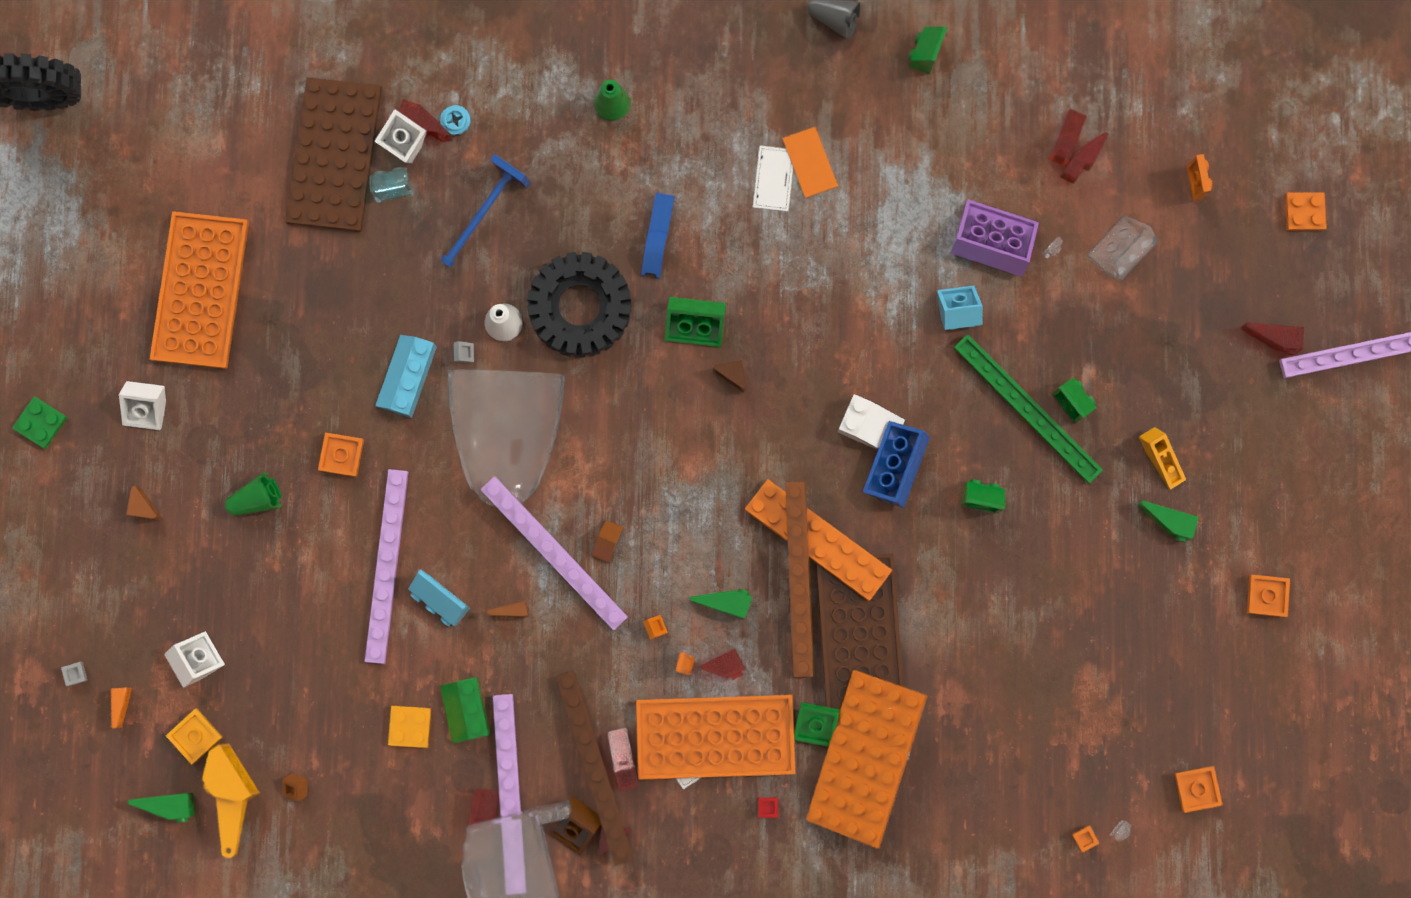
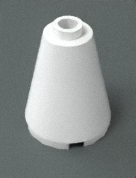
(503, 322)

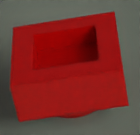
(767, 807)

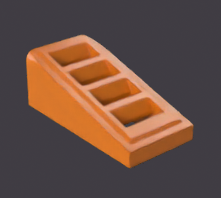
(685, 663)
(119, 704)

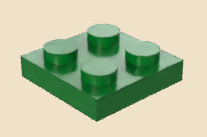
(40, 422)
(815, 724)

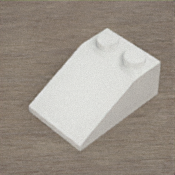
(866, 421)

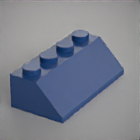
(896, 464)

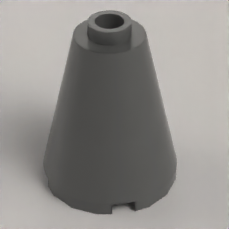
(836, 14)

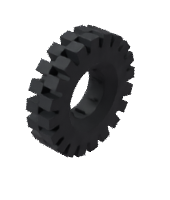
(38, 83)

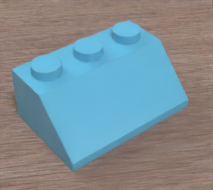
(438, 598)

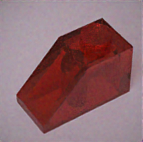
(726, 665)

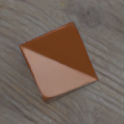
(295, 787)

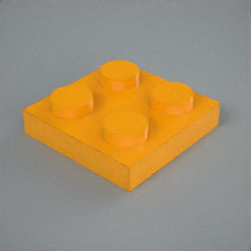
(409, 726)
(194, 736)

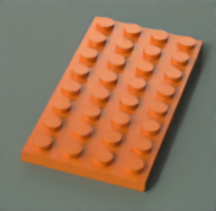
(199, 290)
(715, 737)
(866, 758)

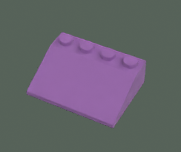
(995, 238)

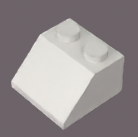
(401, 137)
(142, 405)
(194, 659)

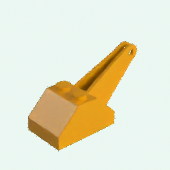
(232, 787)

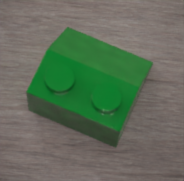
(927, 48)
(1074, 400)
(983, 497)

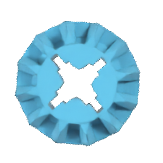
(459, 112)

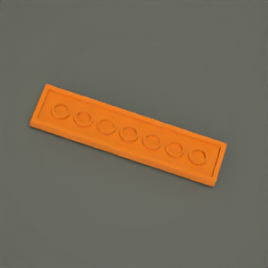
(826, 544)

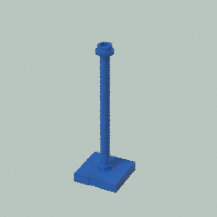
(509, 173)

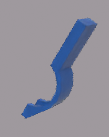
(657, 234)

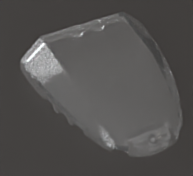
(505, 426)

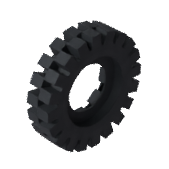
(572, 271)

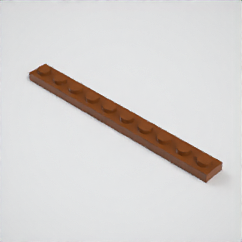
(799, 579)

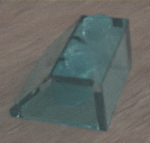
(391, 184)

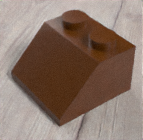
(577, 827)

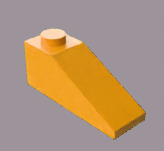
(1162, 456)

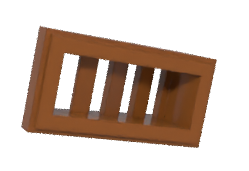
(513, 610)

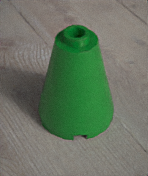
(611, 101)
(256, 496)

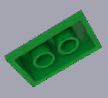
(695, 321)
(465, 710)

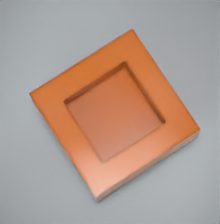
(655, 627)
(1085, 838)

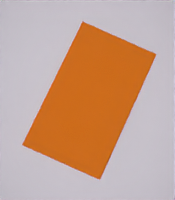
(810, 162)

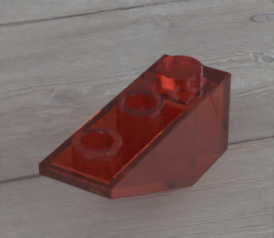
(425, 120)
(623, 759)

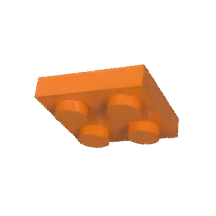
(1198, 177)
(1305, 211)
(341, 454)
(1268, 595)
(1198, 789)

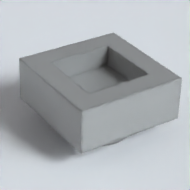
(463, 352)
(74, 674)

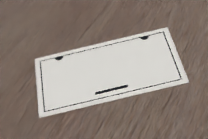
(773, 179)

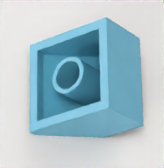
(960, 307)

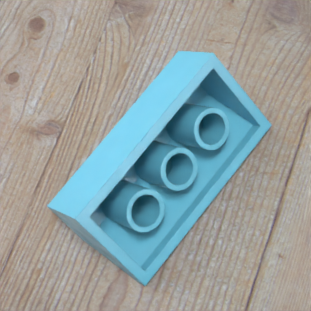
(406, 375)

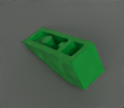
(1173, 522)
(729, 602)
(168, 806)

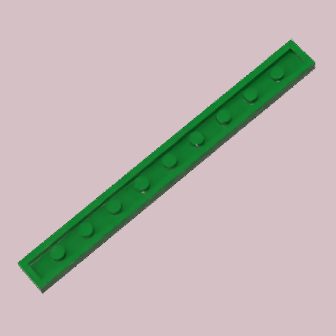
(1028, 409)

